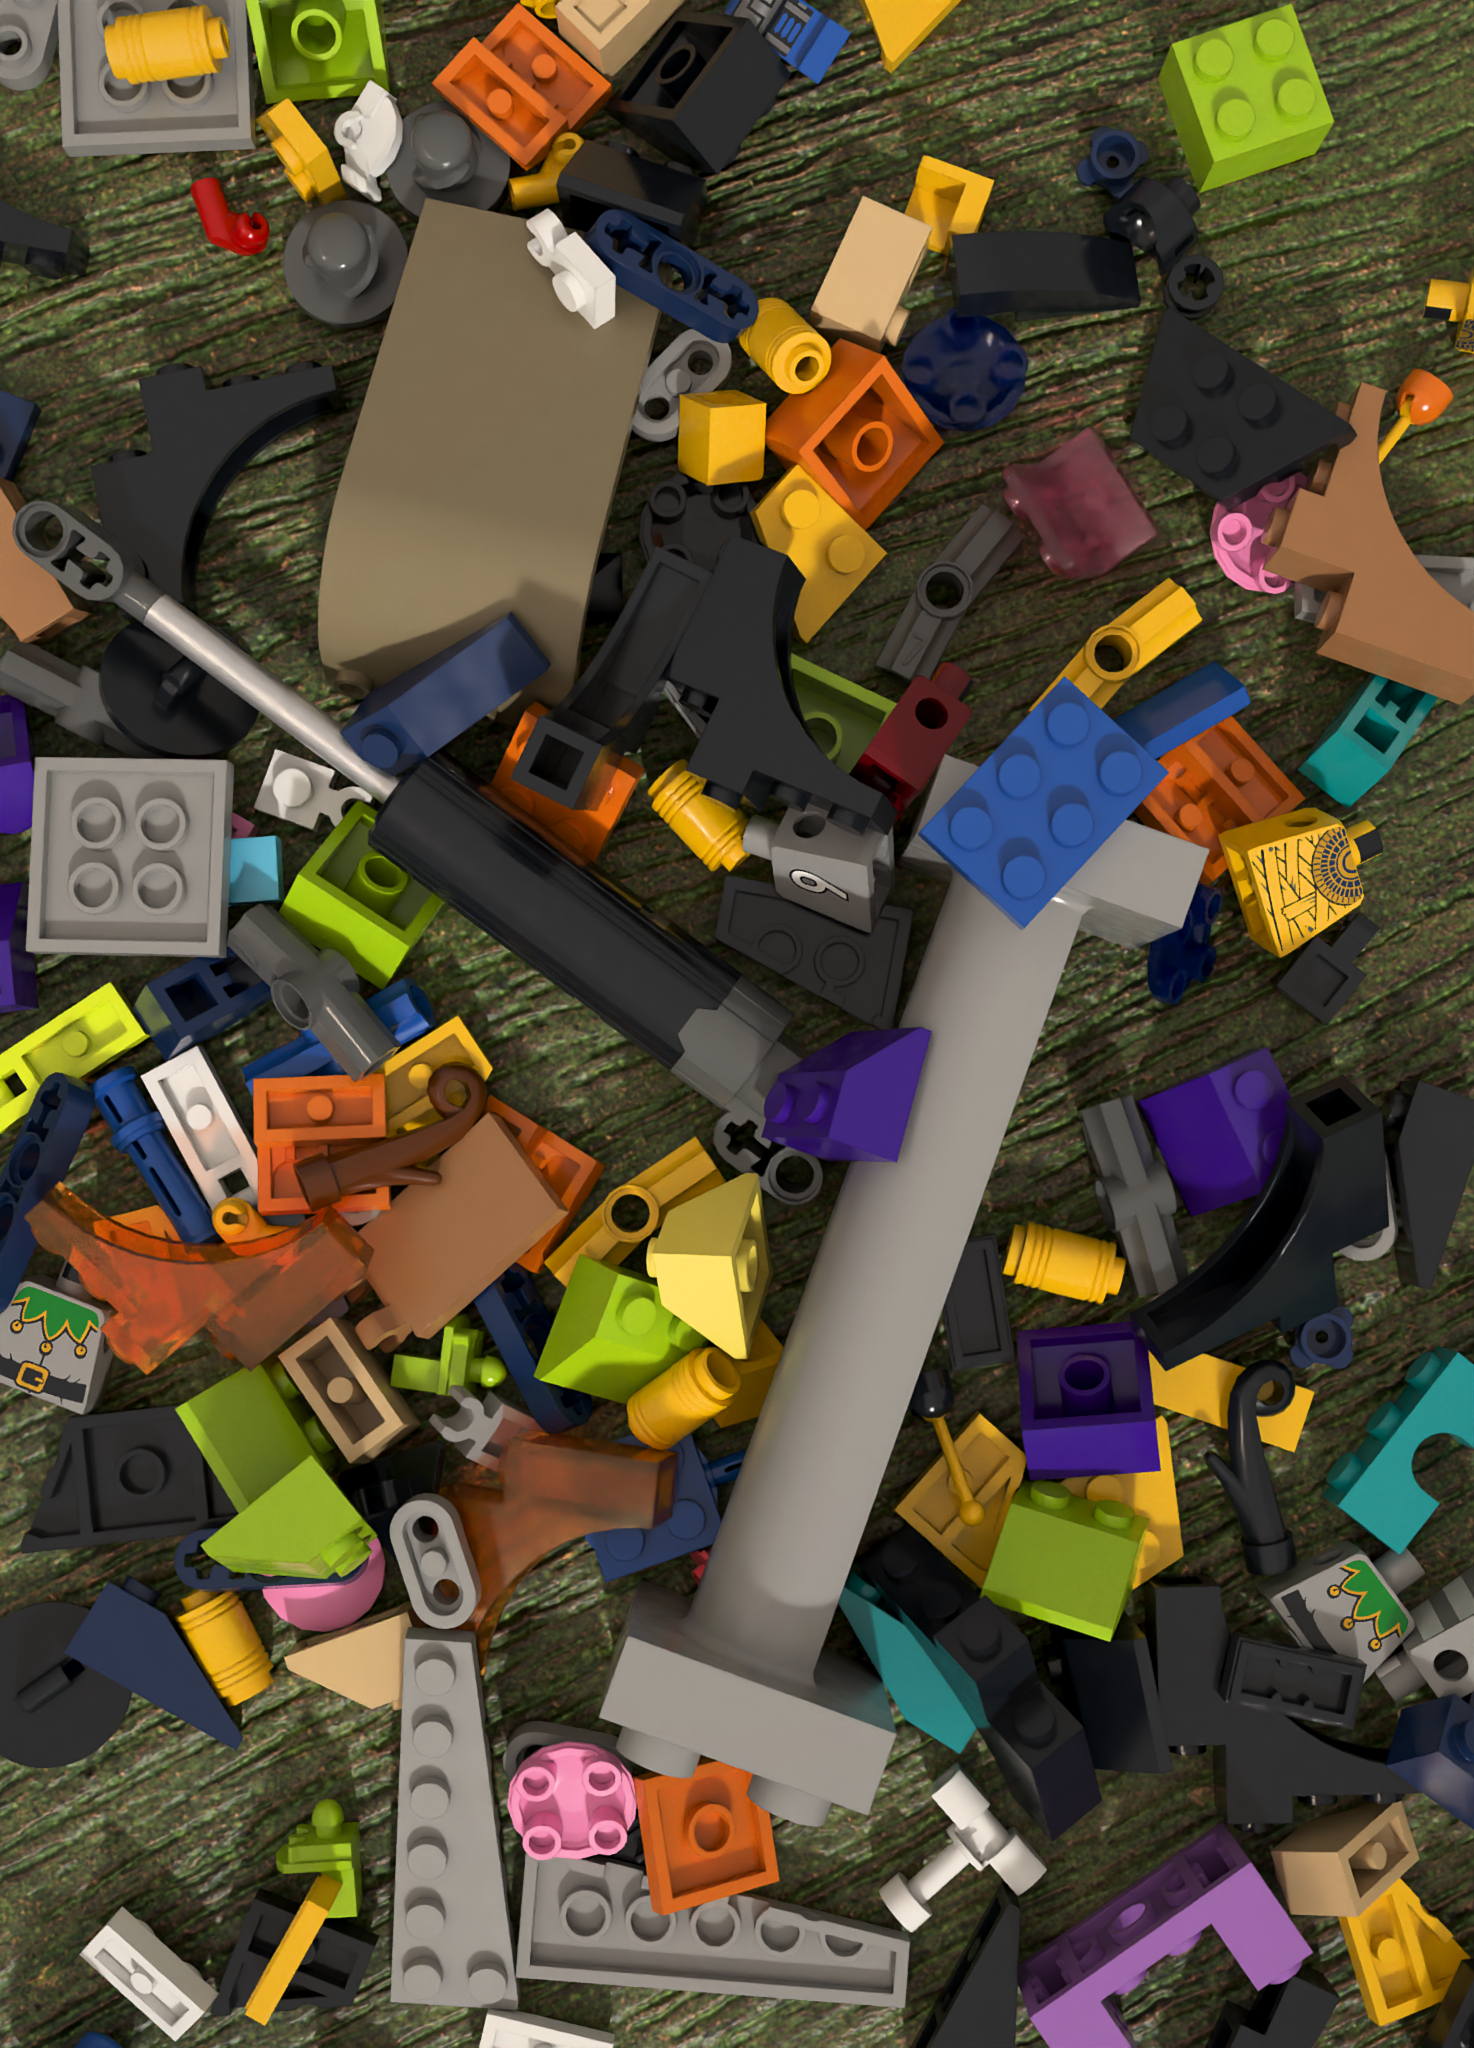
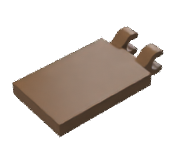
(453, 1237)

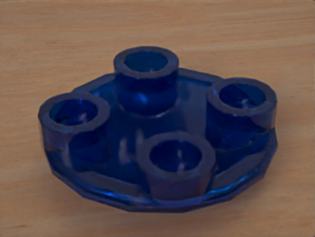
(965, 372)
(1185, 953)

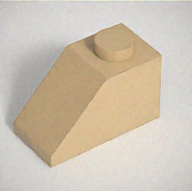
(361, 1658)
(1344, 1860)

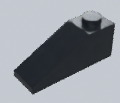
(1429, 1166)
(981, 1992)

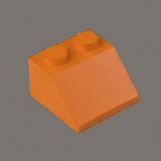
(855, 433)

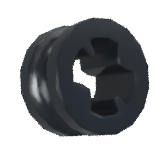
(1199, 267)

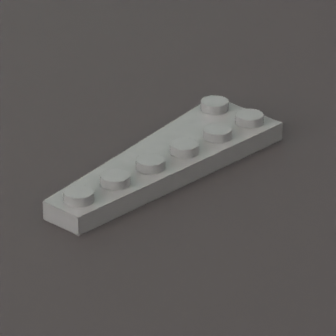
(449, 1874)
(598, 1927)

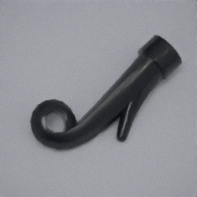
(1266, 1542)

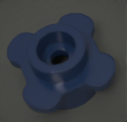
(1112, 145)
(1334, 1350)

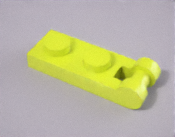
(71, 1044)

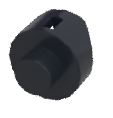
(1156, 219)

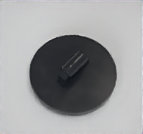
(168, 699)
(49, 1701)

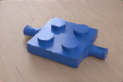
(693, 1519)

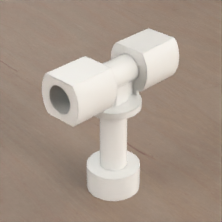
(976, 1840)

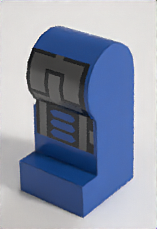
(794, 32)

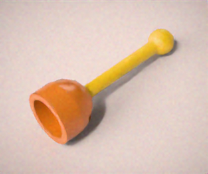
(1418, 402)

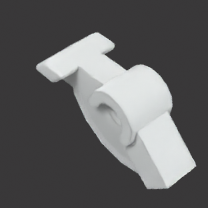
(370, 139)

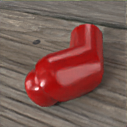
(224, 227)

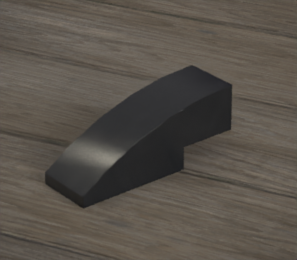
(1040, 274)
(1281, 2015)

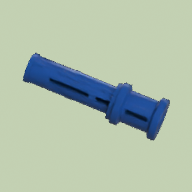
(140, 1134)

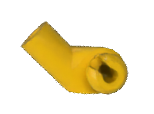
(541, 188)

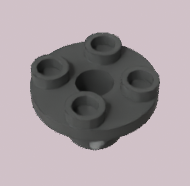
(448, 162)
(345, 264)

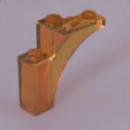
(166, 1289)
(550, 1495)

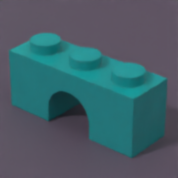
(1377, 1480)

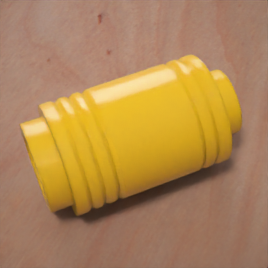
(167, 44)
(786, 347)
(703, 826)
(1063, 1262)
(683, 1397)
(225, 1644)

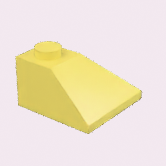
(716, 1263)

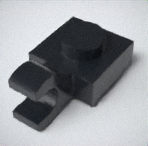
(1323, 973)

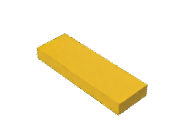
(1203, 1392)

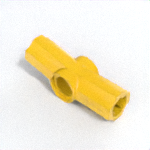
(1139, 637)
(663, 1186)

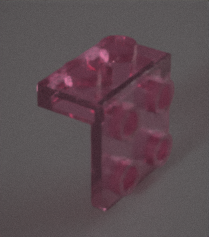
(1080, 508)

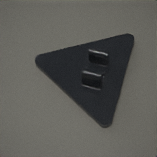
(387, 1483)

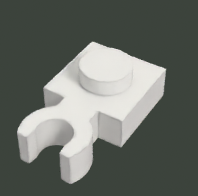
(580, 275)
(304, 792)

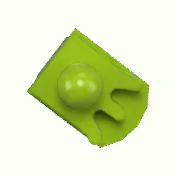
(457, 1365)
(330, 1849)

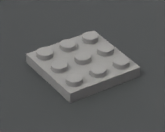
(153, 117)
(130, 857)

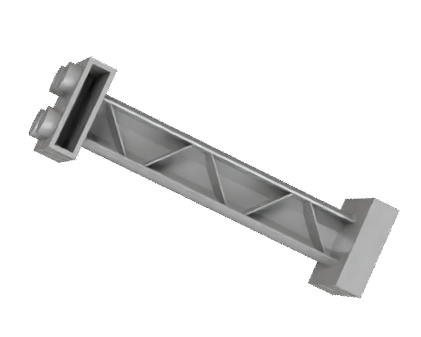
(746, 1659)

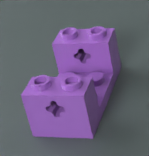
(1158, 1915)

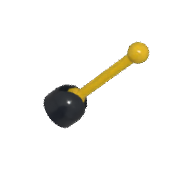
(931, 1402)

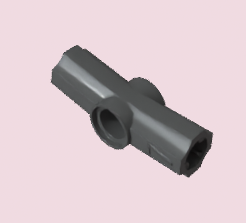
(967, 568)
(66, 694)
(313, 990)
(1134, 1195)

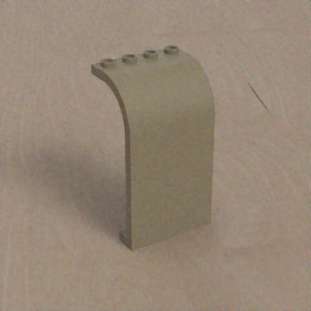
(479, 461)

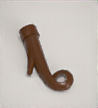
(393, 1159)

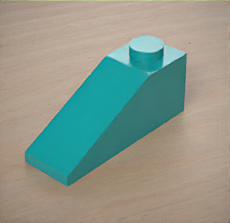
(1366, 738)

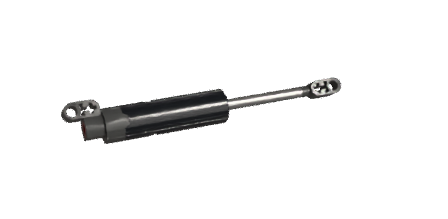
(500, 873)

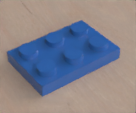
(1043, 803)

